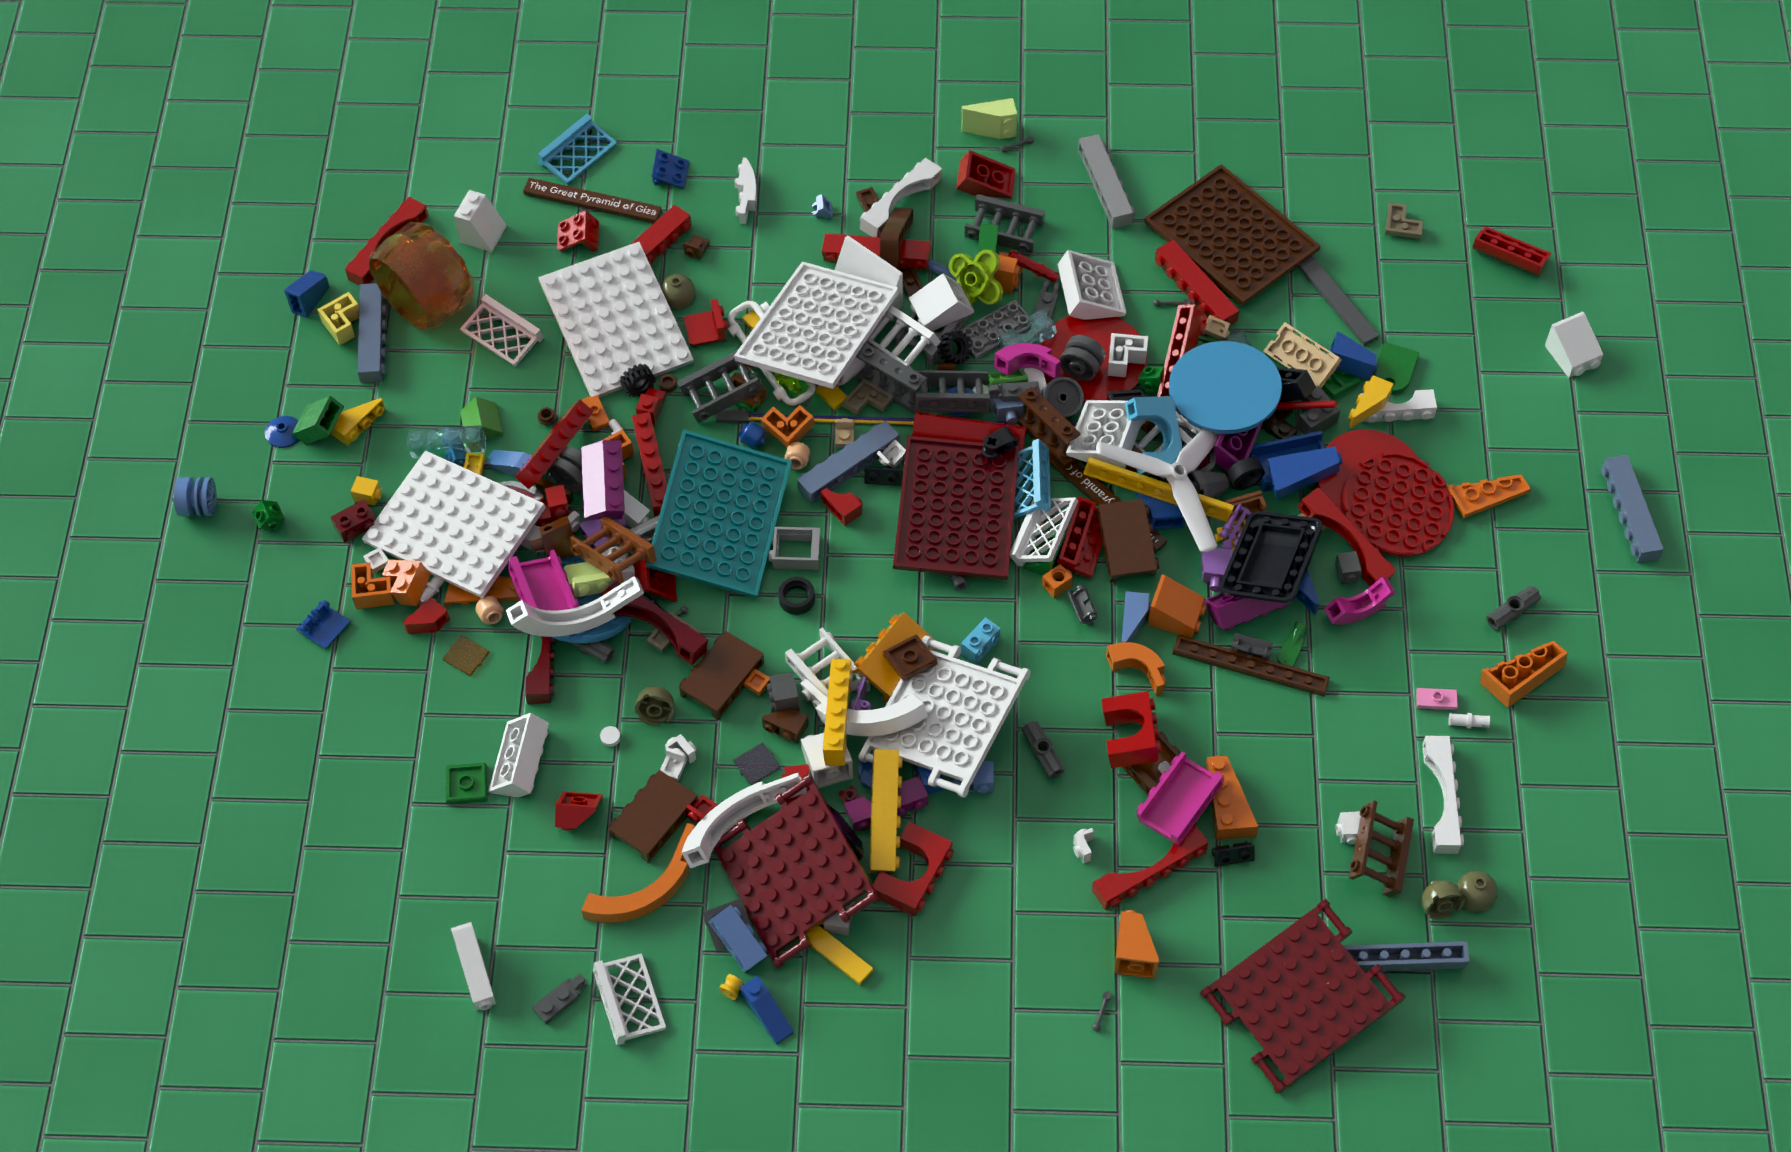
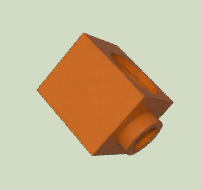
(1055, 587)

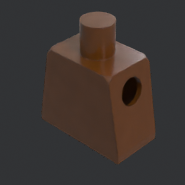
(555, 537)

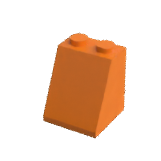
(1176, 608)
(1135, 947)

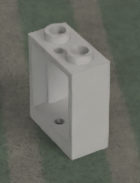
(796, 534)

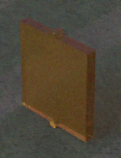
(465, 655)

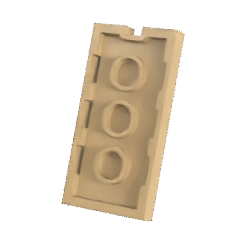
(1302, 355)

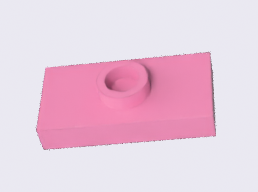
(1436, 699)

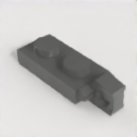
(1010, 391)
(559, 999)

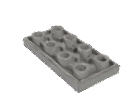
(985, 331)

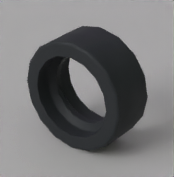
(1245, 473)
(792, 583)

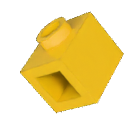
(366, 489)

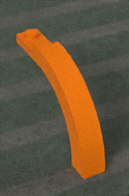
(643, 902)

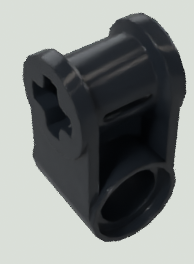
(999, 443)

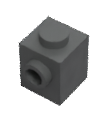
(1348, 567)

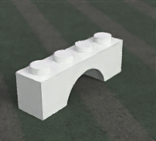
(1420, 406)

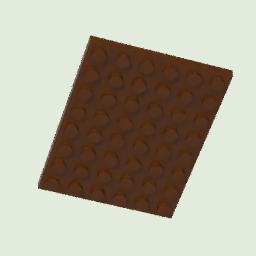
(1232, 234)

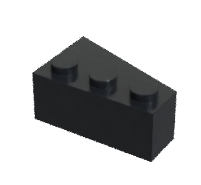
(1295, 384)

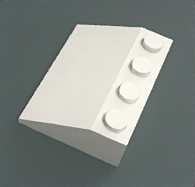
(861, 262)
(1090, 287)
(1106, 423)

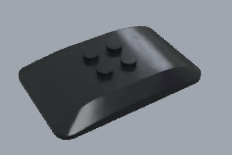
(1271, 557)

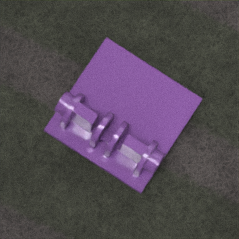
(860, 703)

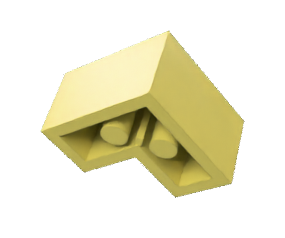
(338, 317)

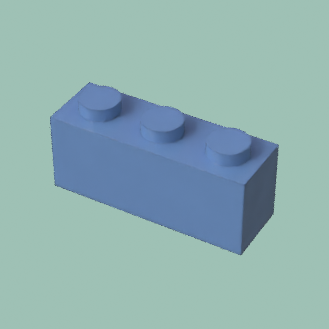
(738, 937)

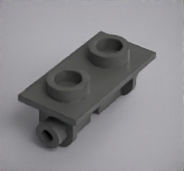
(1084, 612)
(1252, 646)

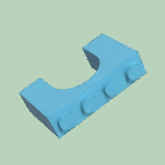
(1162, 413)

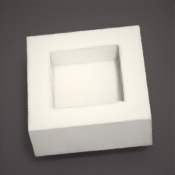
(377, 559)

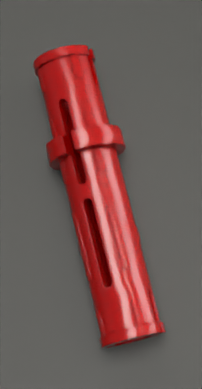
(1037, 268)

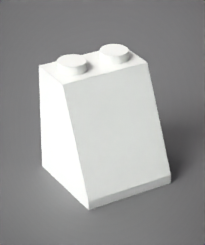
(479, 222)
(940, 303)
(1574, 345)
(824, 775)

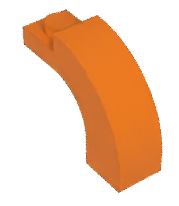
(1139, 657)

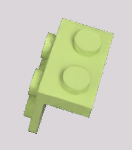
(586, 579)

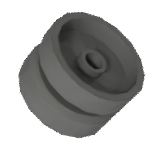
(1082, 358)
(1069, 390)
(568, 469)

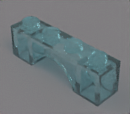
(465, 438)

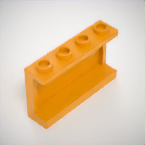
(874, 664)

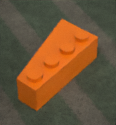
(1525, 672)
(1230, 807)

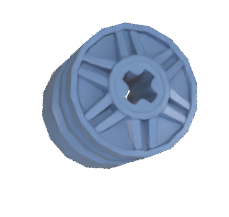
(195, 496)

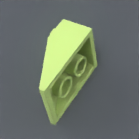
(991, 119)

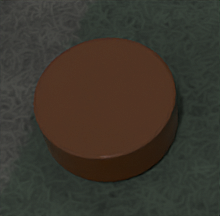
(668, 383)

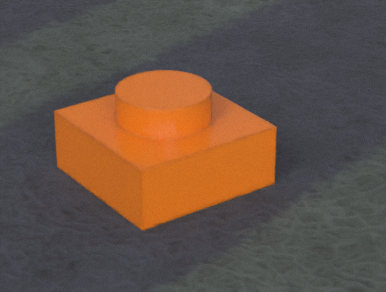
(756, 682)

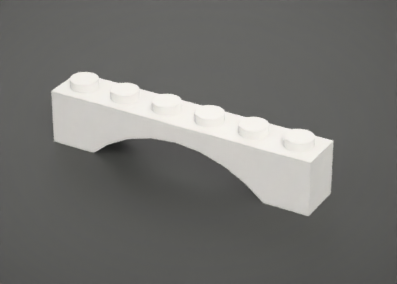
(921, 178)
(1438, 757)

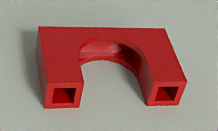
(1141, 746)
(911, 895)

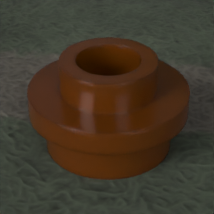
(546, 412)

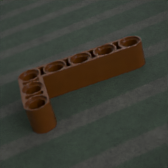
(894, 234)

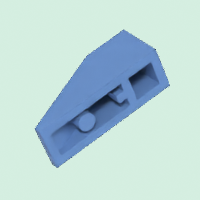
(507, 461)
(1135, 614)

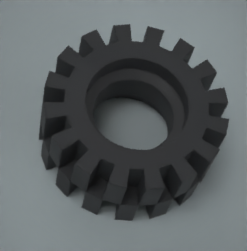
(962, 345)
(637, 380)

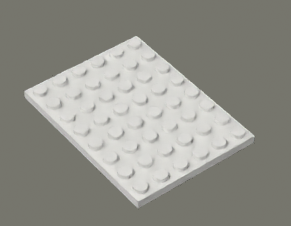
(615, 318)
(817, 324)
(454, 523)

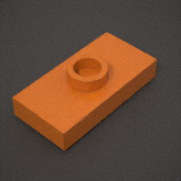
(599, 417)

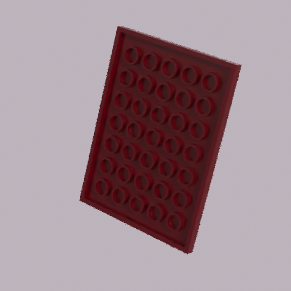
(955, 509)

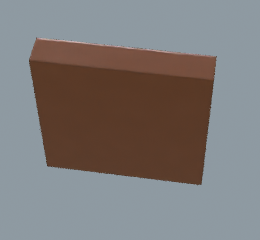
(910, 658)

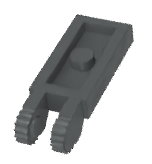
(1047, 299)

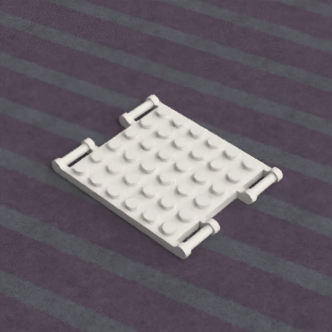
(963, 719)

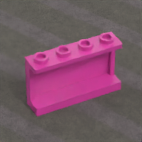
(543, 583)
(1179, 798)

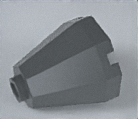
(1209, 483)

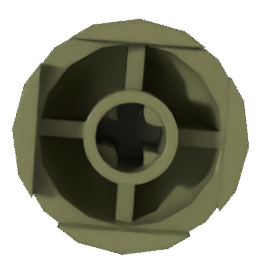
(678, 291)
(654, 705)
(1478, 891)
(1441, 899)

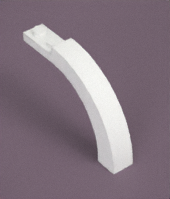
(574, 620)
(871, 722)
(727, 814)

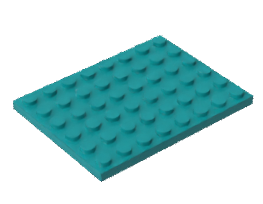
(719, 513)

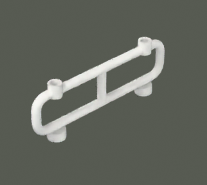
(735, 330)

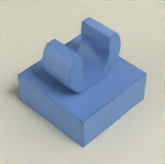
(822, 207)

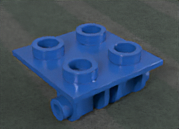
(669, 169)
(323, 624)

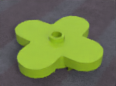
(978, 276)

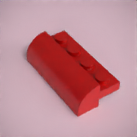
(1511, 250)
(1082, 540)

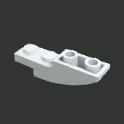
(746, 191)

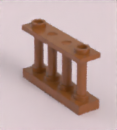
(618, 535)

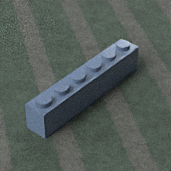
(371, 334)
(846, 462)
(1632, 508)
(1411, 956)

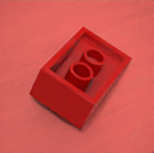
(985, 176)

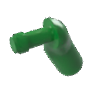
(744, 405)

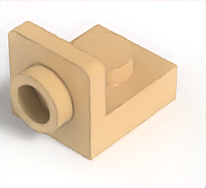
(1216, 328)
(844, 432)

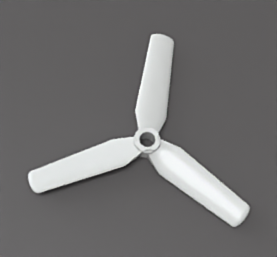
(1176, 474)

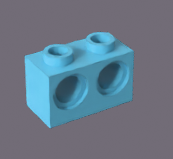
(980, 641)

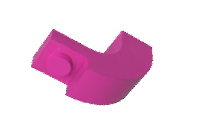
(1026, 355)
(1361, 606)

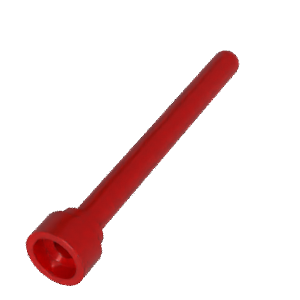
(1306, 405)

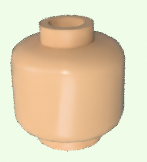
(798, 454)
(489, 610)

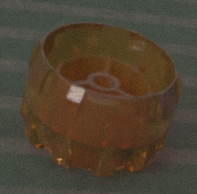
(421, 275)

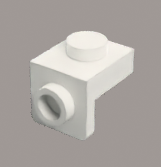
(892, 454)
(681, 743)
(674, 763)
(1081, 847)

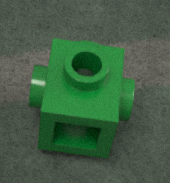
(1151, 378)
(268, 515)

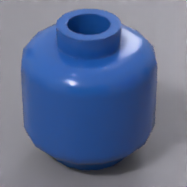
(752, 435)

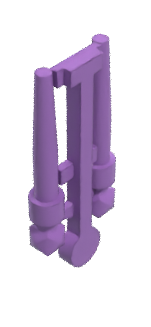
(1227, 527)

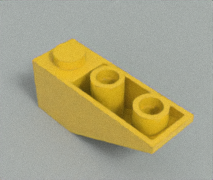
(1373, 399)
(356, 420)

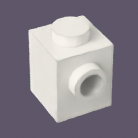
(1348, 827)

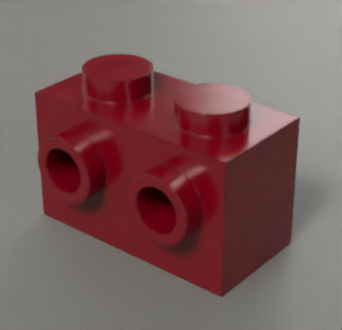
(353, 520)

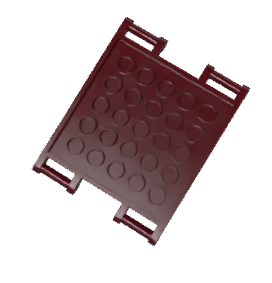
(795, 871)
(1302, 996)

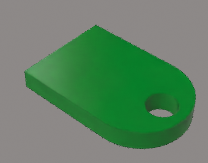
(1396, 366)

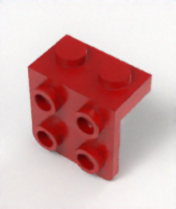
(578, 229)
(706, 326)

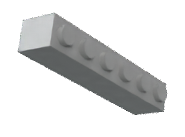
(1105, 181)

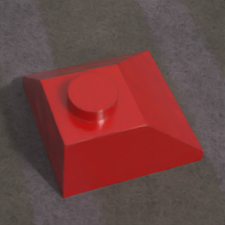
(656, 581)
(575, 808)

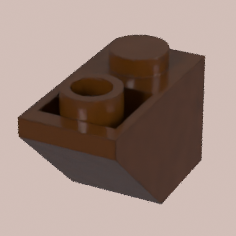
(787, 723)

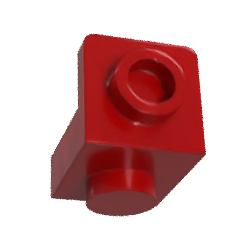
(700, 808)

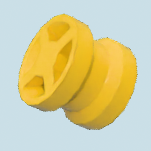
(731, 987)

